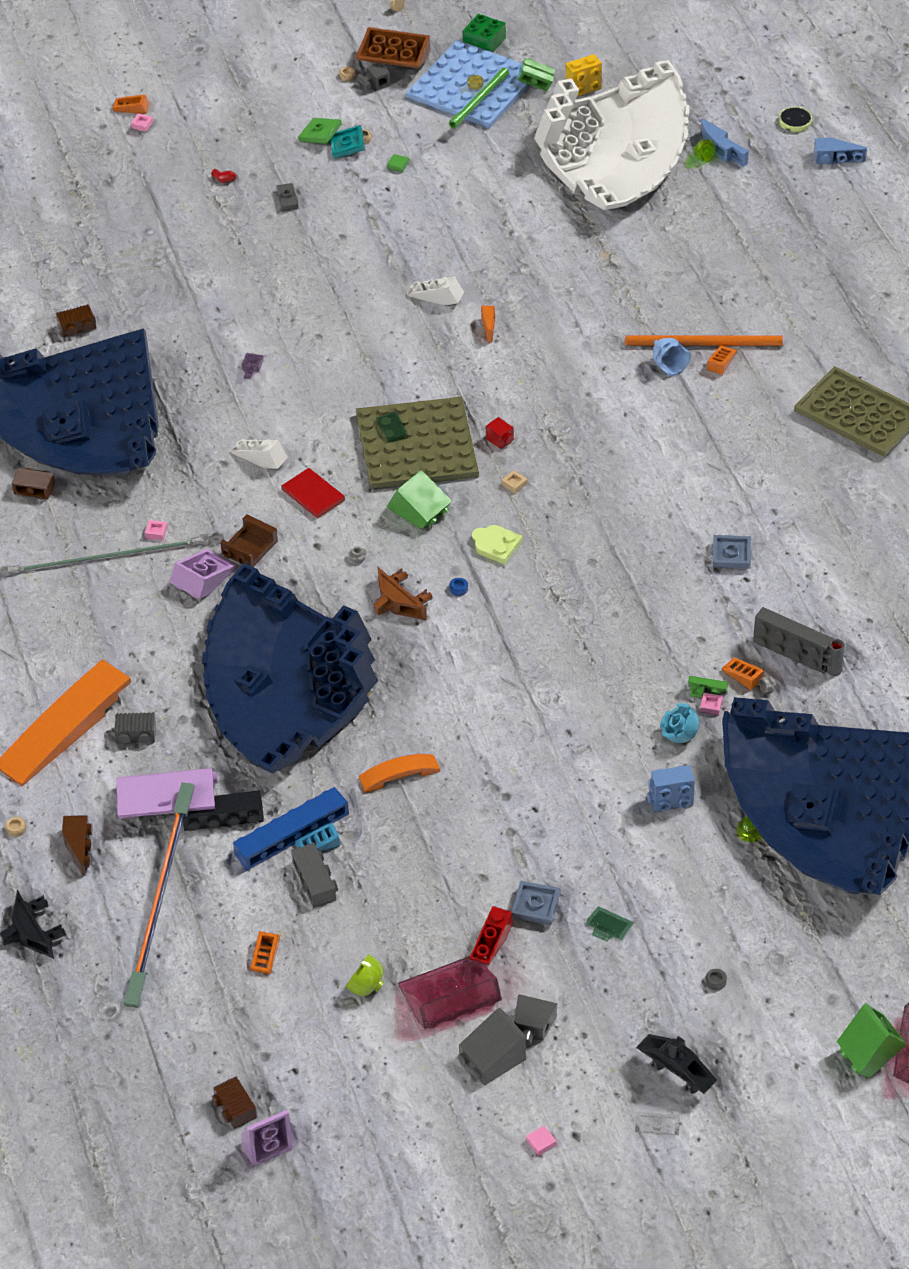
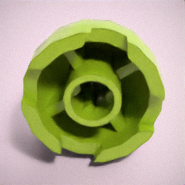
(367, 977)

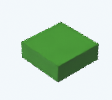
(398, 163)

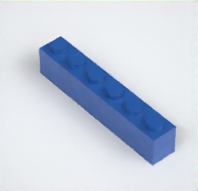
(286, 829)

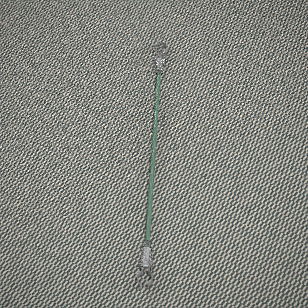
(203, 540)

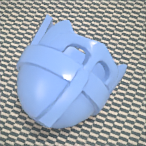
(671, 356)

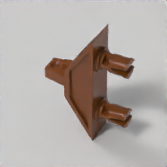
(397, 599)

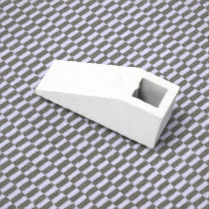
(438, 291)
(263, 453)

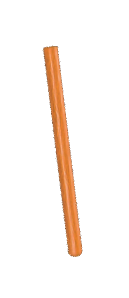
(708, 340)

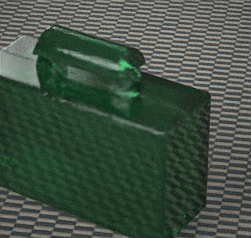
(392, 427)
(608, 923)

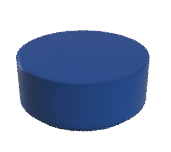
(458, 586)

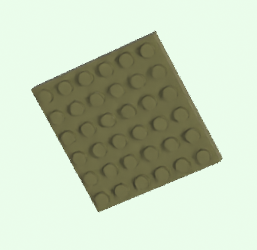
(436, 443)

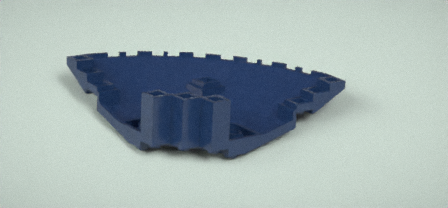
(282, 670)

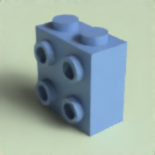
(671, 788)

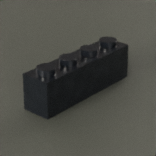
(229, 810)

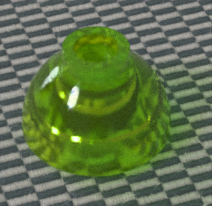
(704, 150)
(746, 830)

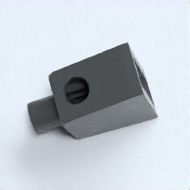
(534, 1017)

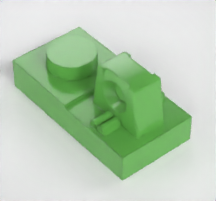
(699, 684)

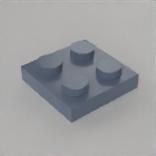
(731, 551)
(535, 902)

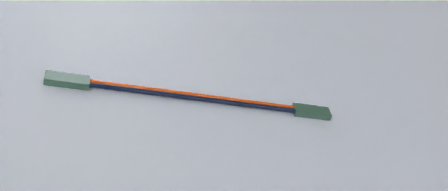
(138, 976)

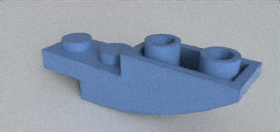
(724, 148)

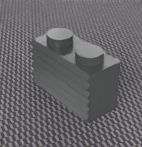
(135, 727)

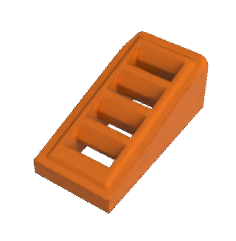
(132, 104)
(488, 321)
(721, 359)
(746, 680)
(266, 937)

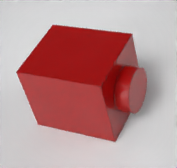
(499, 433)

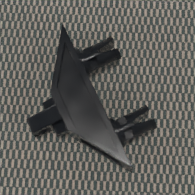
(27, 930)
(679, 1060)

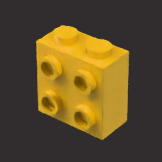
(585, 73)

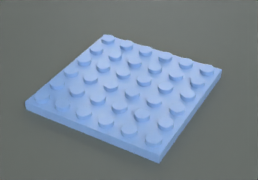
(446, 83)

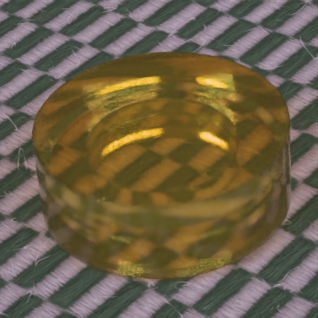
(475, 82)

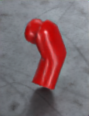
(223, 177)

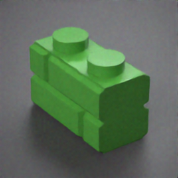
(536, 74)

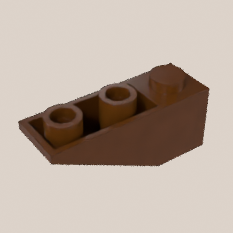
(76, 839)

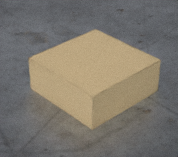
(514, 481)

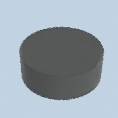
(716, 979)

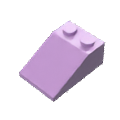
(201, 573)
(267, 1138)

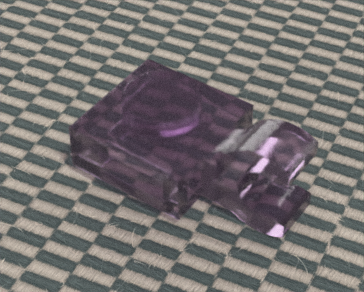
(251, 363)

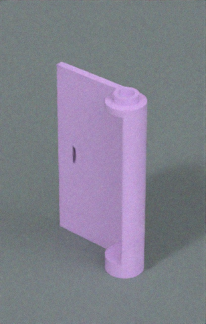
(159, 792)

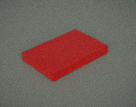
(313, 492)

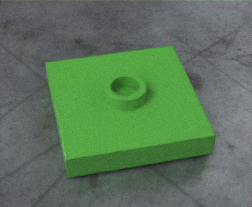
(319, 130)

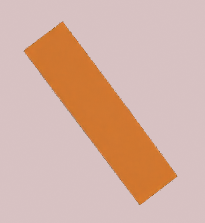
(64, 722)

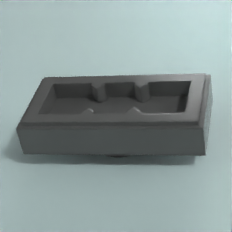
(287, 197)

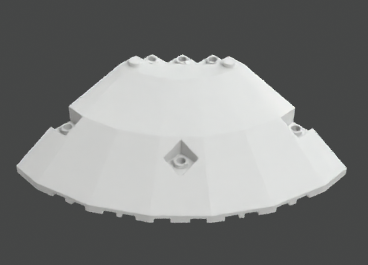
(618, 140)

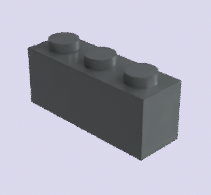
(314, 875)

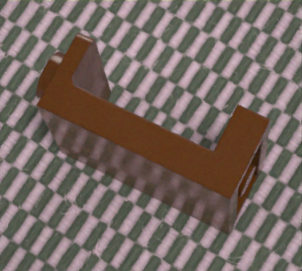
(250, 541)

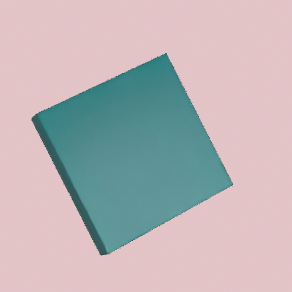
(347, 142)

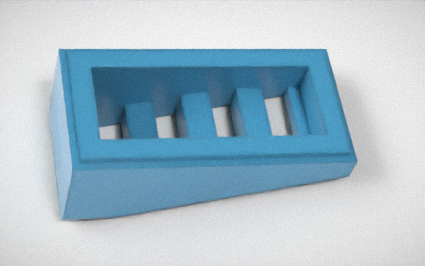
(321, 833)

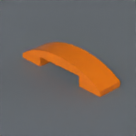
(397, 768)

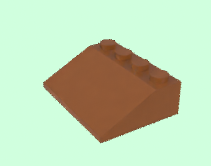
(394, 47)

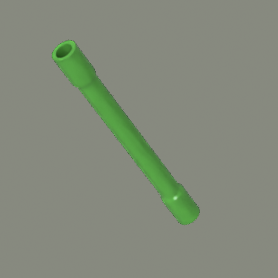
(459, 117)

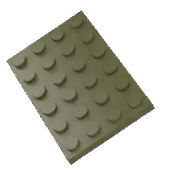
(857, 411)

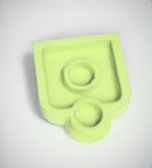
(496, 542)

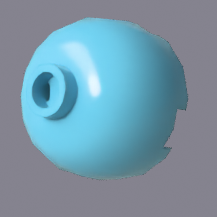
(680, 724)

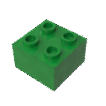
(484, 33)

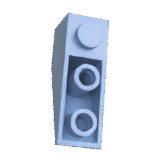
(838, 151)

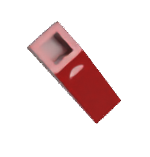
(492, 935)

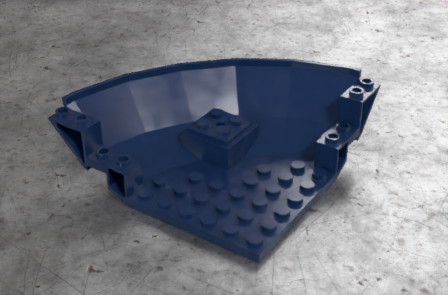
(100, 393)
(848, 774)

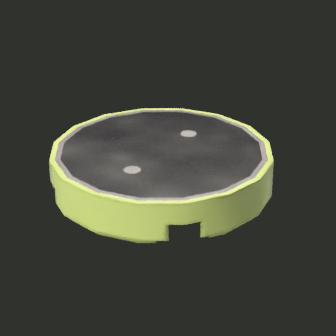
(795, 119)

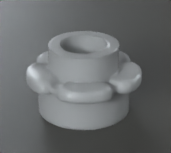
(357, 554)
(767, 684)

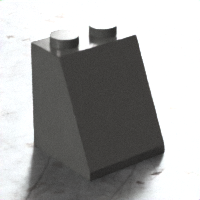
(493, 1047)

